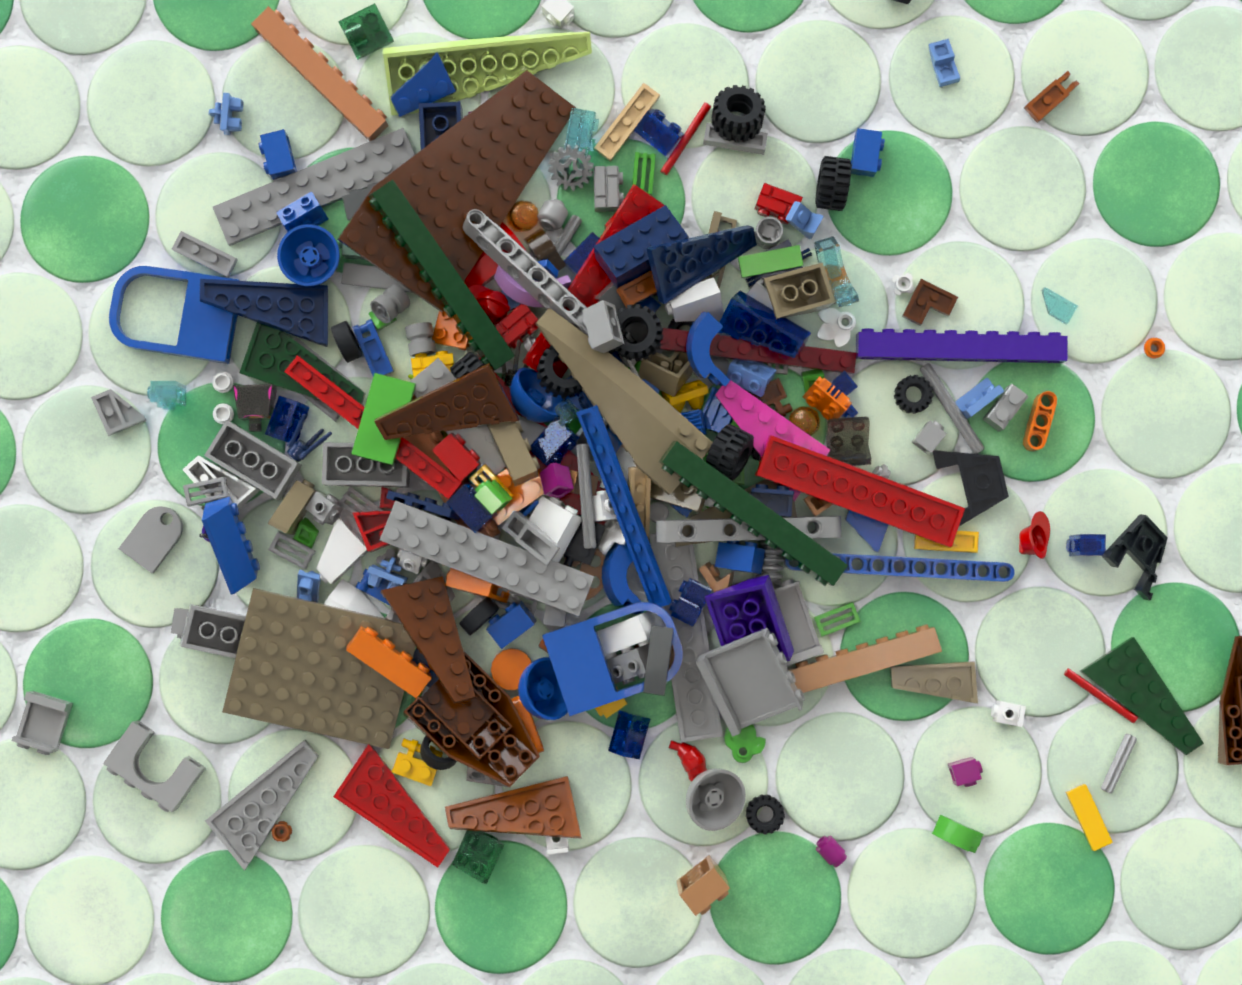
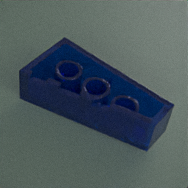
(756, 323)

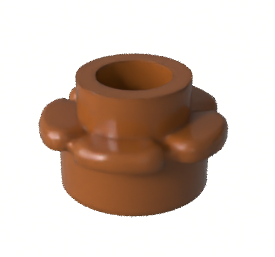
(282, 825)

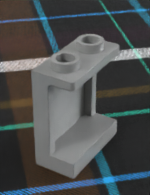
(42, 722)

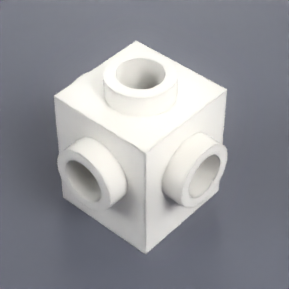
(410, 561)

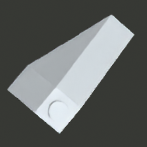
(351, 598)

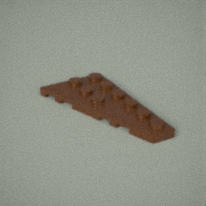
(455, 406)
(430, 623)

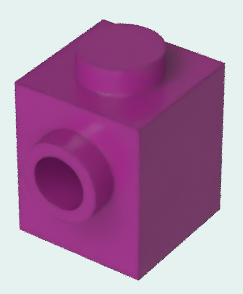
(556, 480)
(965, 771)

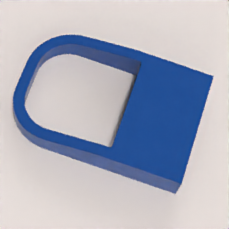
(204, 329)
(583, 665)

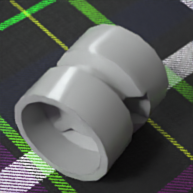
(768, 232)
(390, 304)
(420, 338)

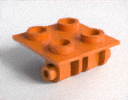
(447, 333)
(822, 400)

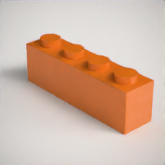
(388, 661)

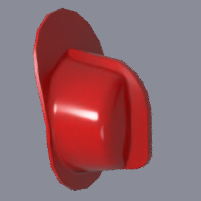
(492, 302)
(1035, 538)

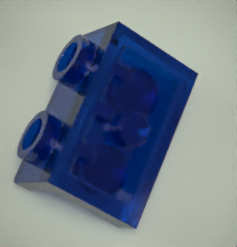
(659, 131)
(286, 418)

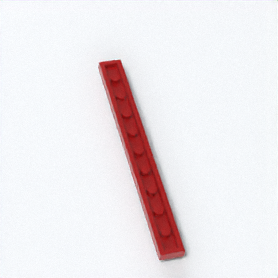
(352, 412)

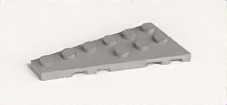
(254, 811)

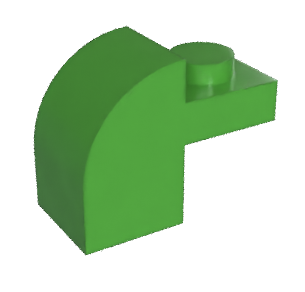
(957, 834)

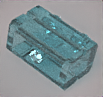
(581, 129)

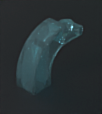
(829, 253)

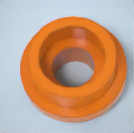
(1160, 348)

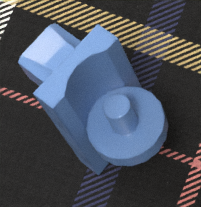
(229, 105)
(377, 573)
(308, 586)

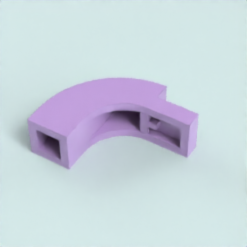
(517, 292)

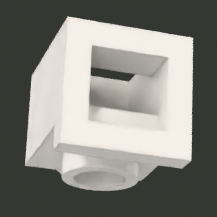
(602, 507)
(1017, 713)
(557, 846)

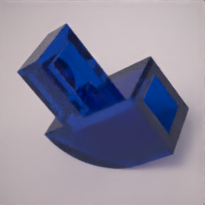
(846, 385)

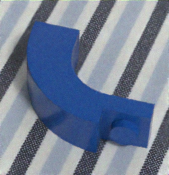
(698, 347)
(614, 576)

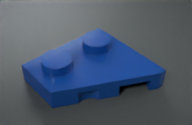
(869, 529)

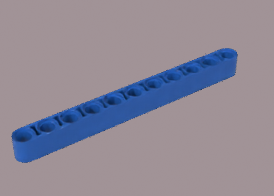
(929, 567)

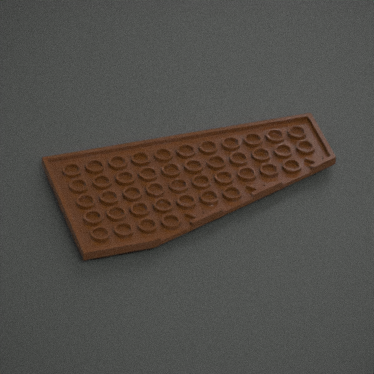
(471, 166)

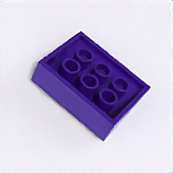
(749, 609)

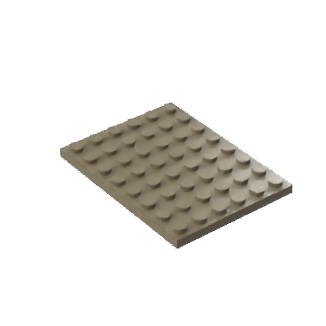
(300, 676)

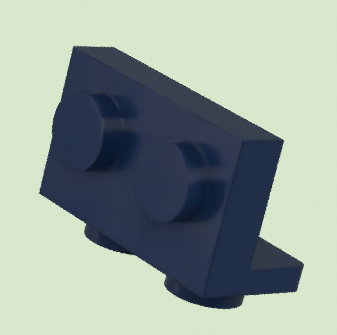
(777, 500)

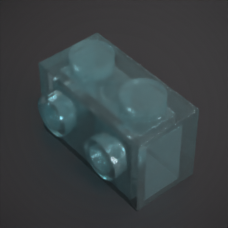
(167, 394)

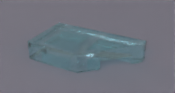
(1058, 306)
(567, 412)

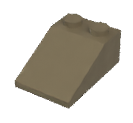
(799, 291)

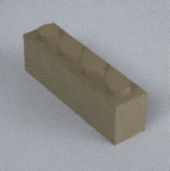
(514, 451)

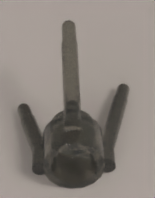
(509, 376)

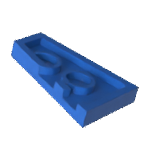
(425, 86)

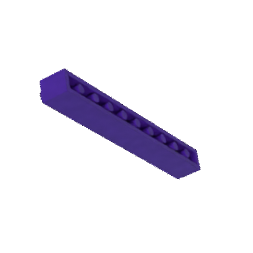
(961, 347)

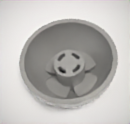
(715, 799)

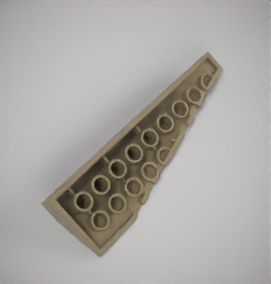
(630, 406)

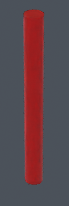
(685, 139)
(1100, 695)

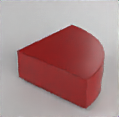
(384, 502)

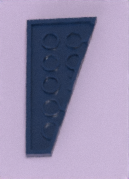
(688, 261)
(282, 306)

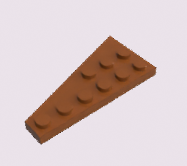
(529, 810)

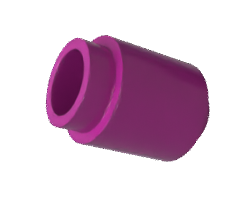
(831, 851)

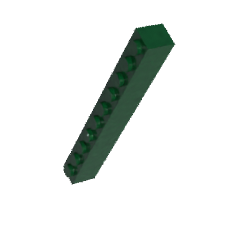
(440, 274)
(753, 513)

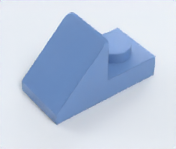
(804, 219)

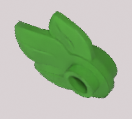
(745, 740)

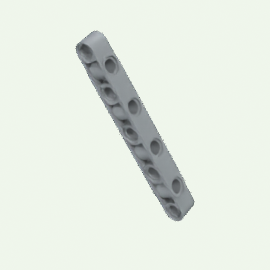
(523, 268)
(713, 529)

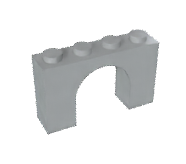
(125, 762)

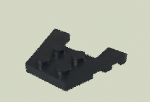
(981, 480)
(1145, 546)

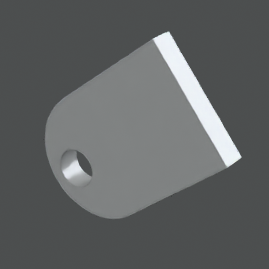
(152, 539)

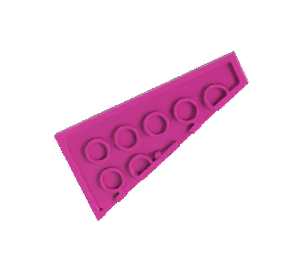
(762, 421)

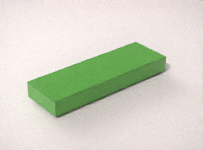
(770, 261)

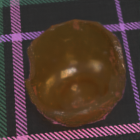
(522, 216)
(806, 419)

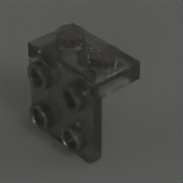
(849, 440)

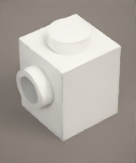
(558, 12)

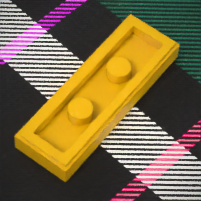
(964, 542)
(1089, 817)

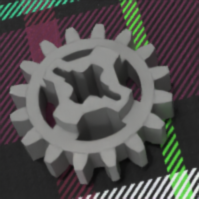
(579, 169)

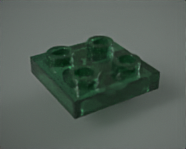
(366, 31)
(478, 855)

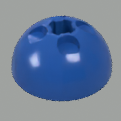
(298, 252)
(531, 398)
(540, 691)

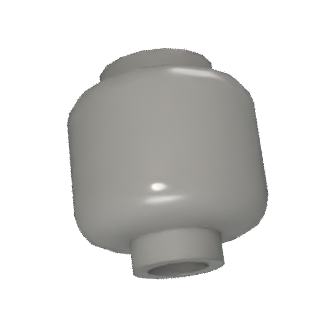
(552, 215)

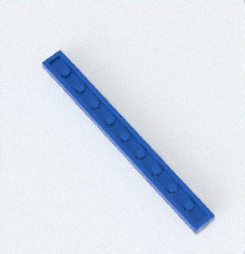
(623, 506)

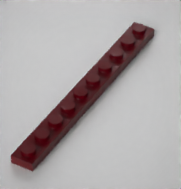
(741, 349)

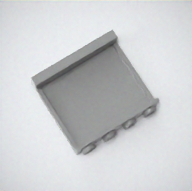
(797, 622)
(750, 680)

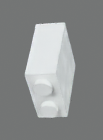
(556, 522)

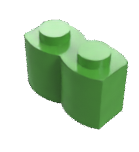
(492, 496)

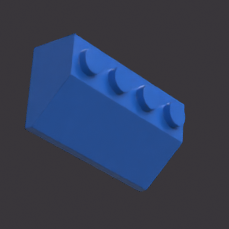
(230, 544)

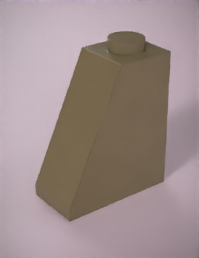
(292, 508)

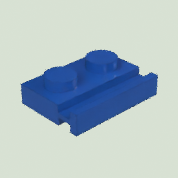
(715, 414)

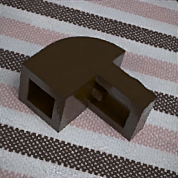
(543, 248)

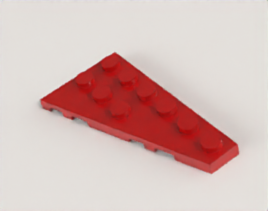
(383, 801)

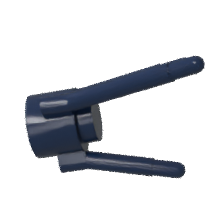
(300, 449)

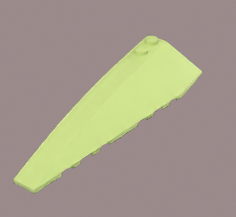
(484, 62)

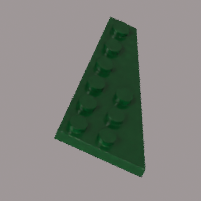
(273, 351)
(1139, 688)

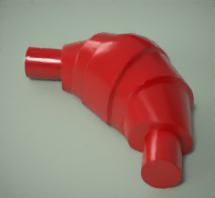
(691, 758)

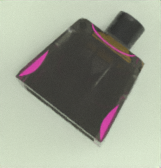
(255, 403)

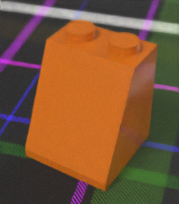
(473, 585)

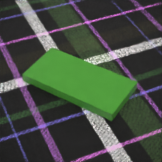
(383, 397)

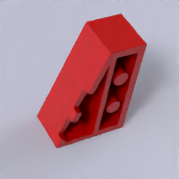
(371, 528)

